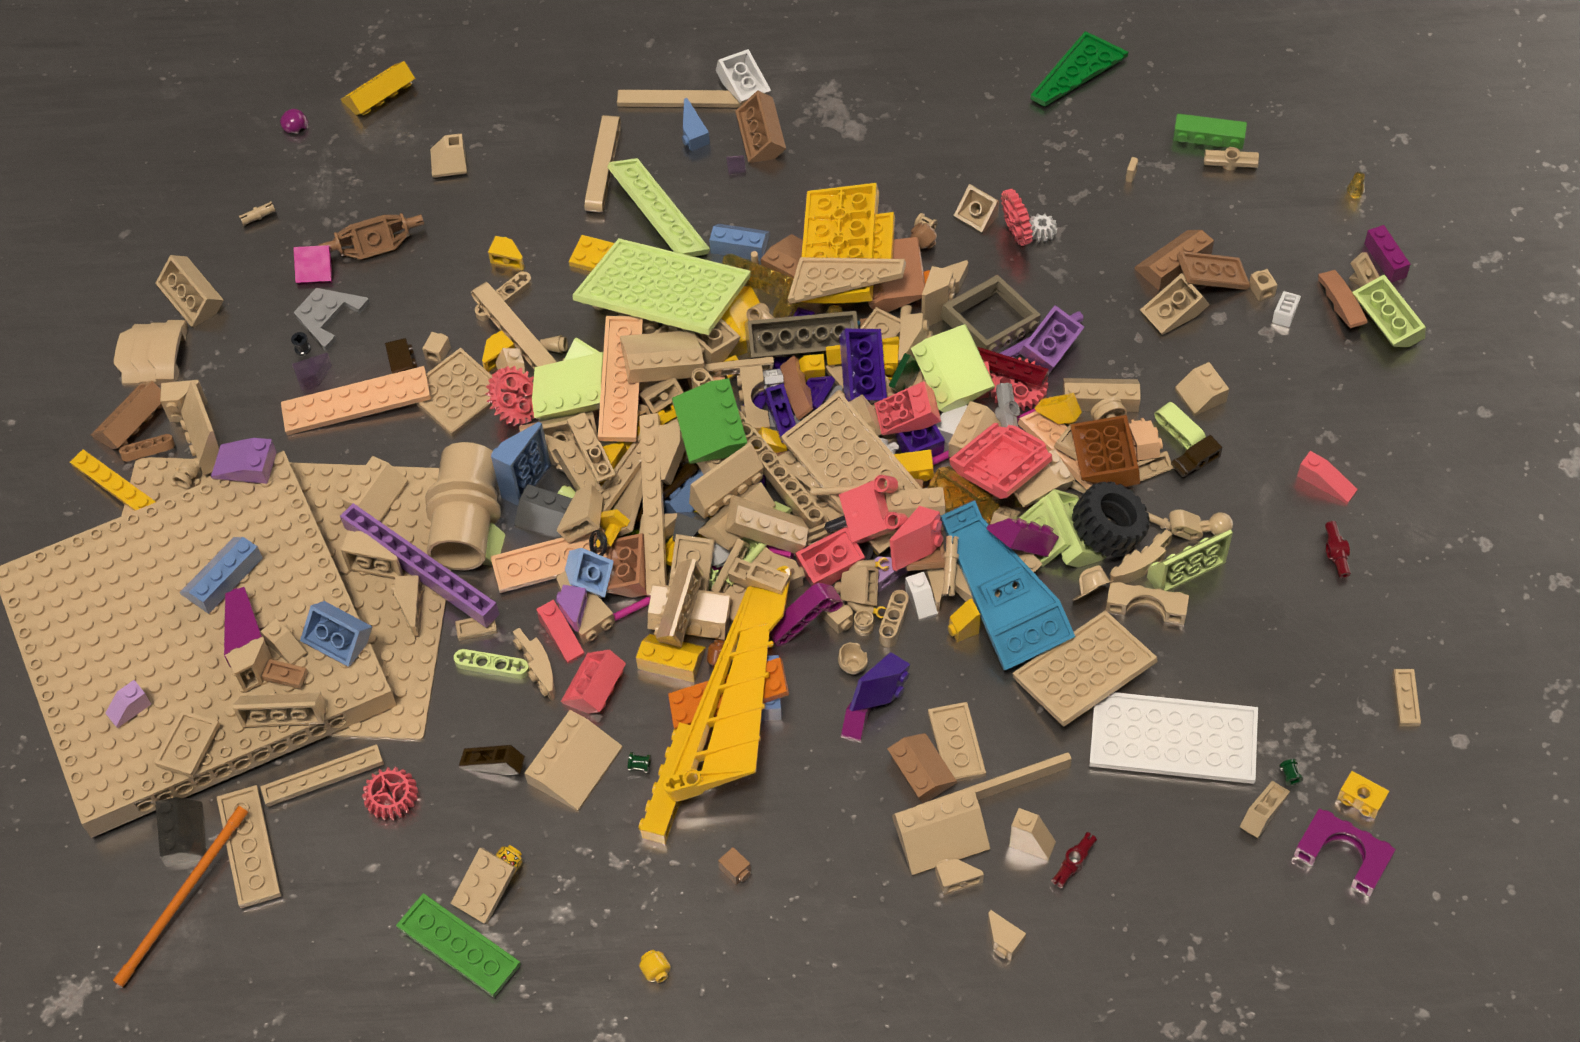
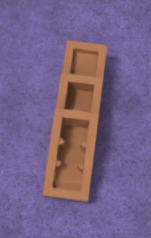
(1344, 301)
(796, 388)

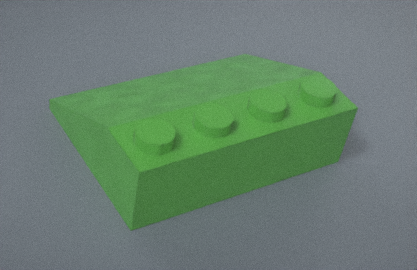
(709, 421)

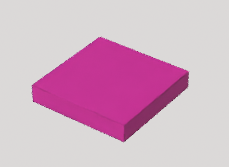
(312, 264)

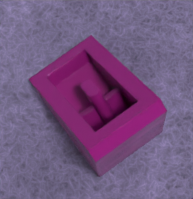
(855, 723)

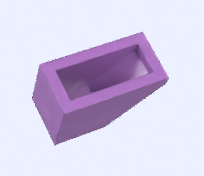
(572, 604)

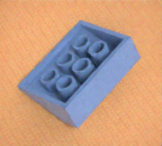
(521, 462)

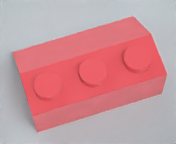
(594, 681)

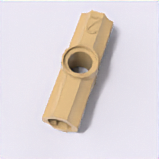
(1231, 158)

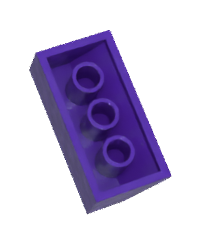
(863, 364)

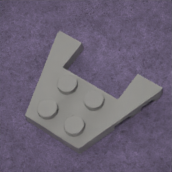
(322, 308)

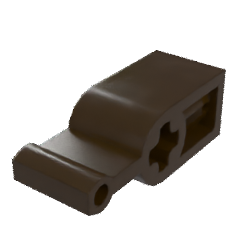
(1198, 456)

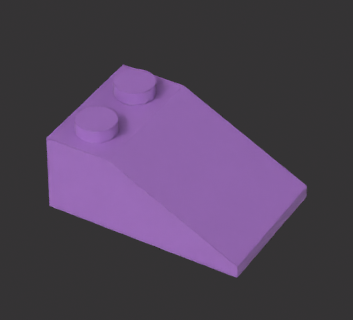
(245, 460)

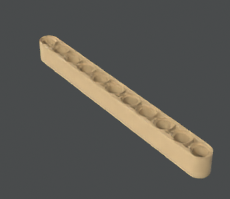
(775, 467)

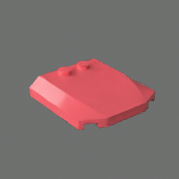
(1001, 459)

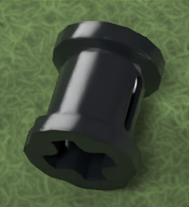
(300, 340)

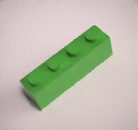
(1209, 131)

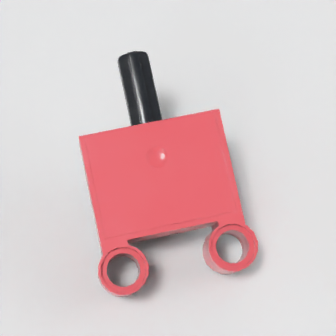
(867, 511)

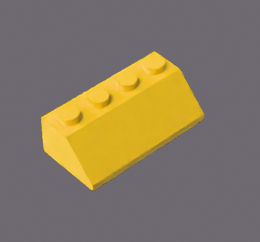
(378, 88)

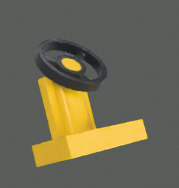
(612, 522)

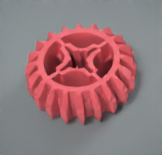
(376, 802)

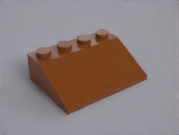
(1106, 451)

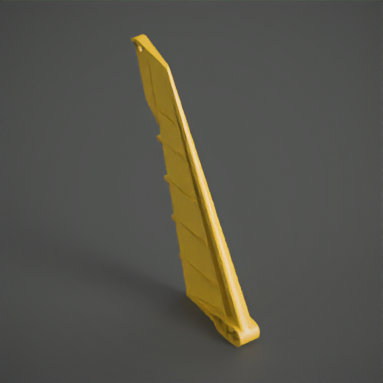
(737, 725)

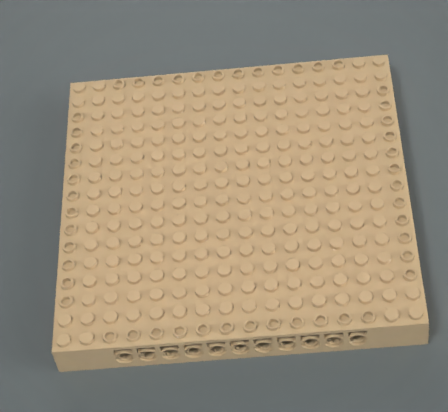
(113, 613)

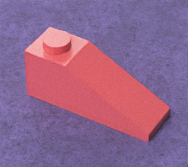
(1326, 477)
(559, 631)

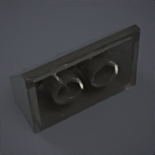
(180, 830)

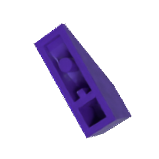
(779, 408)

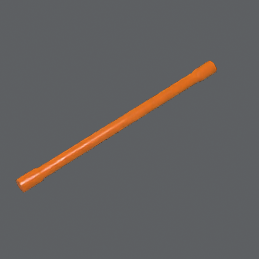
(129, 968)

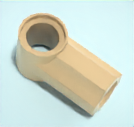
(762, 310)

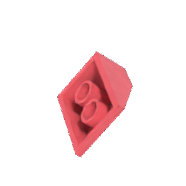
(916, 537)
(829, 558)

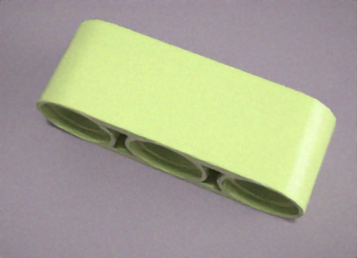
(1179, 425)

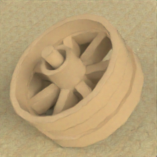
(1108, 408)

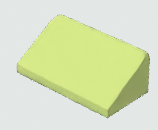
(494, 543)

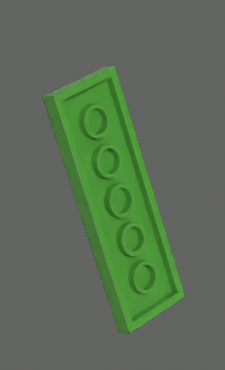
(458, 945)

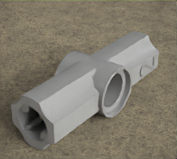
(1007, 408)

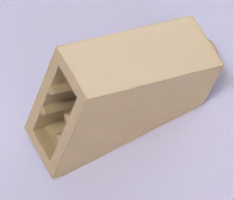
(582, 514)
(1031, 835)

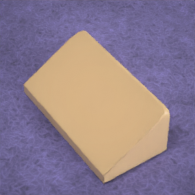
(1154, 466)

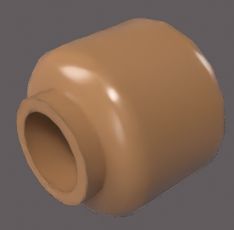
(925, 235)

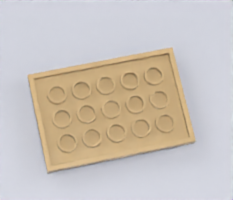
(1085, 668)

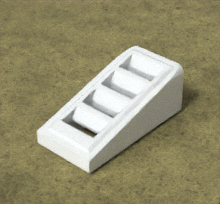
(1286, 310)

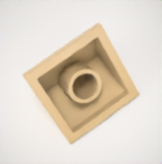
(977, 208)

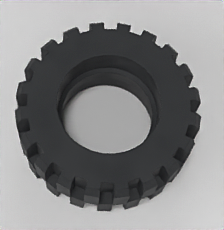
(1102, 533)

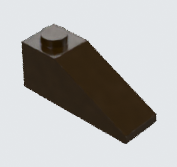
(493, 759)

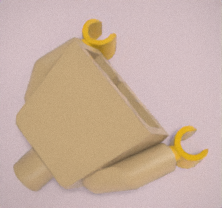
(860, 585)

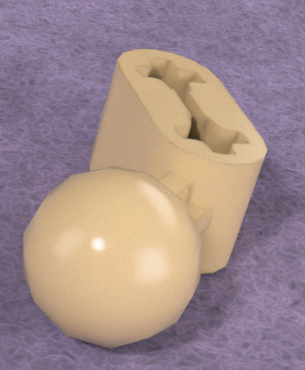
(1191, 527)

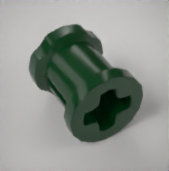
(639, 762)
(1291, 772)

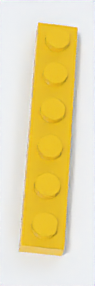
(110, 481)

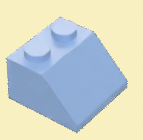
(588, 571)

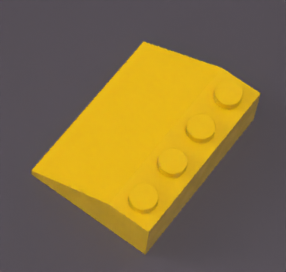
(736, 317)

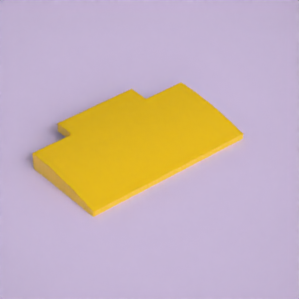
(847, 225)

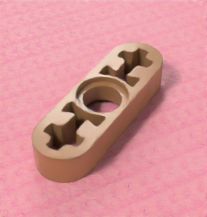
(147, 447)

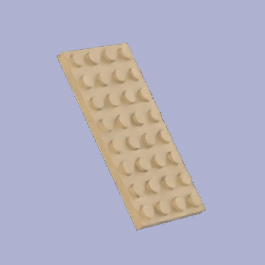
(844, 451)

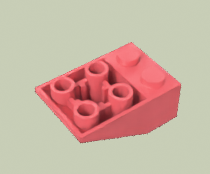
(908, 410)

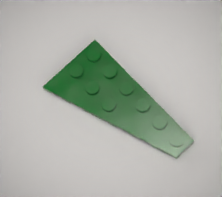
(1081, 63)

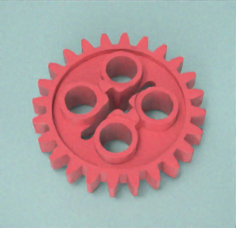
(1016, 217)
(1030, 393)
(512, 395)

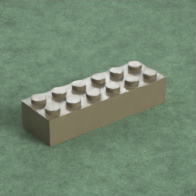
(796, 334)

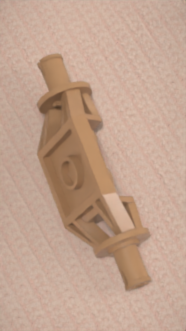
(373, 235)

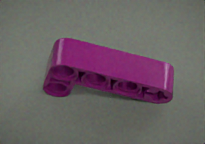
(805, 609)

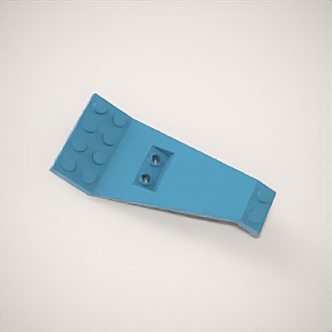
(1020, 619)

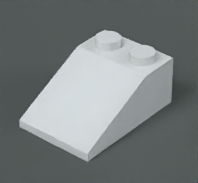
(741, 75)

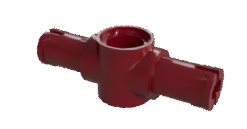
(1337, 549)
(1070, 868)

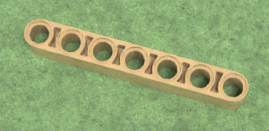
(604, 153)
(511, 325)

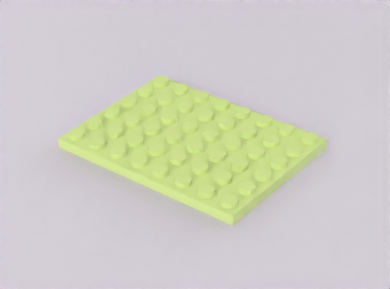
(662, 286)

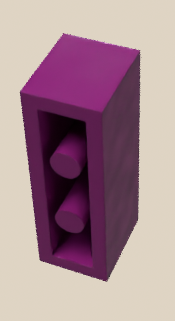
(1387, 253)

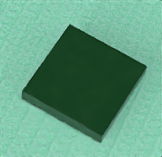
(904, 374)

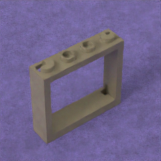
(953, 308)

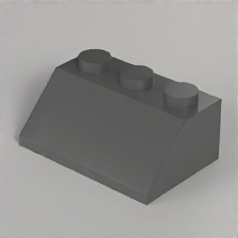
(541, 511)

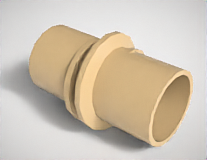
(462, 506)

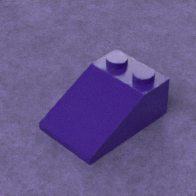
(922, 439)
(881, 683)

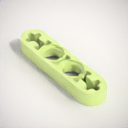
(492, 661)

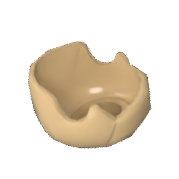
(852, 658)

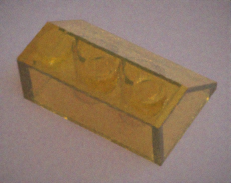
(958, 490)

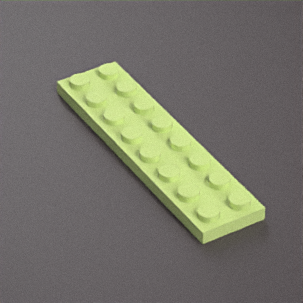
(658, 207)

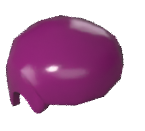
(293, 121)

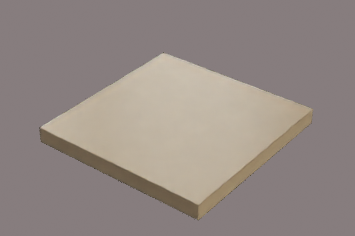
(457, 392)

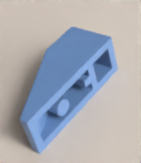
(694, 131)

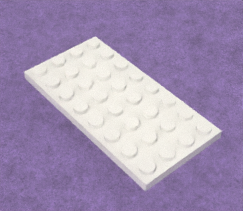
(1175, 737)

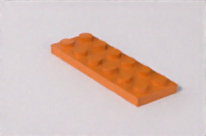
(686, 701)

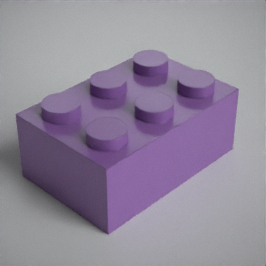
(1051, 339)

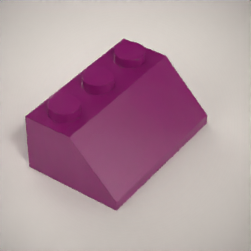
(1025, 536)

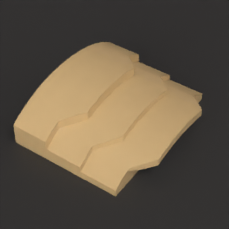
(150, 352)

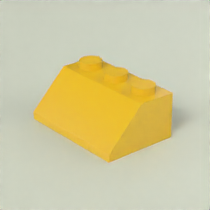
(670, 660)

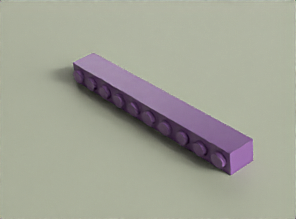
(429, 570)

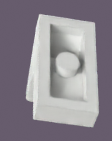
(772, 378)

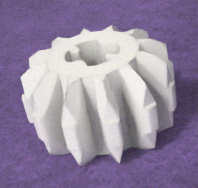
(1043, 227)

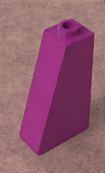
(240, 621)

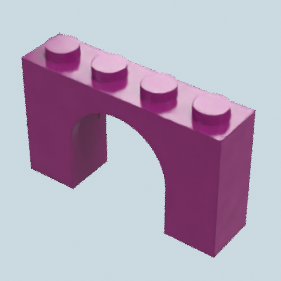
(1328, 828)

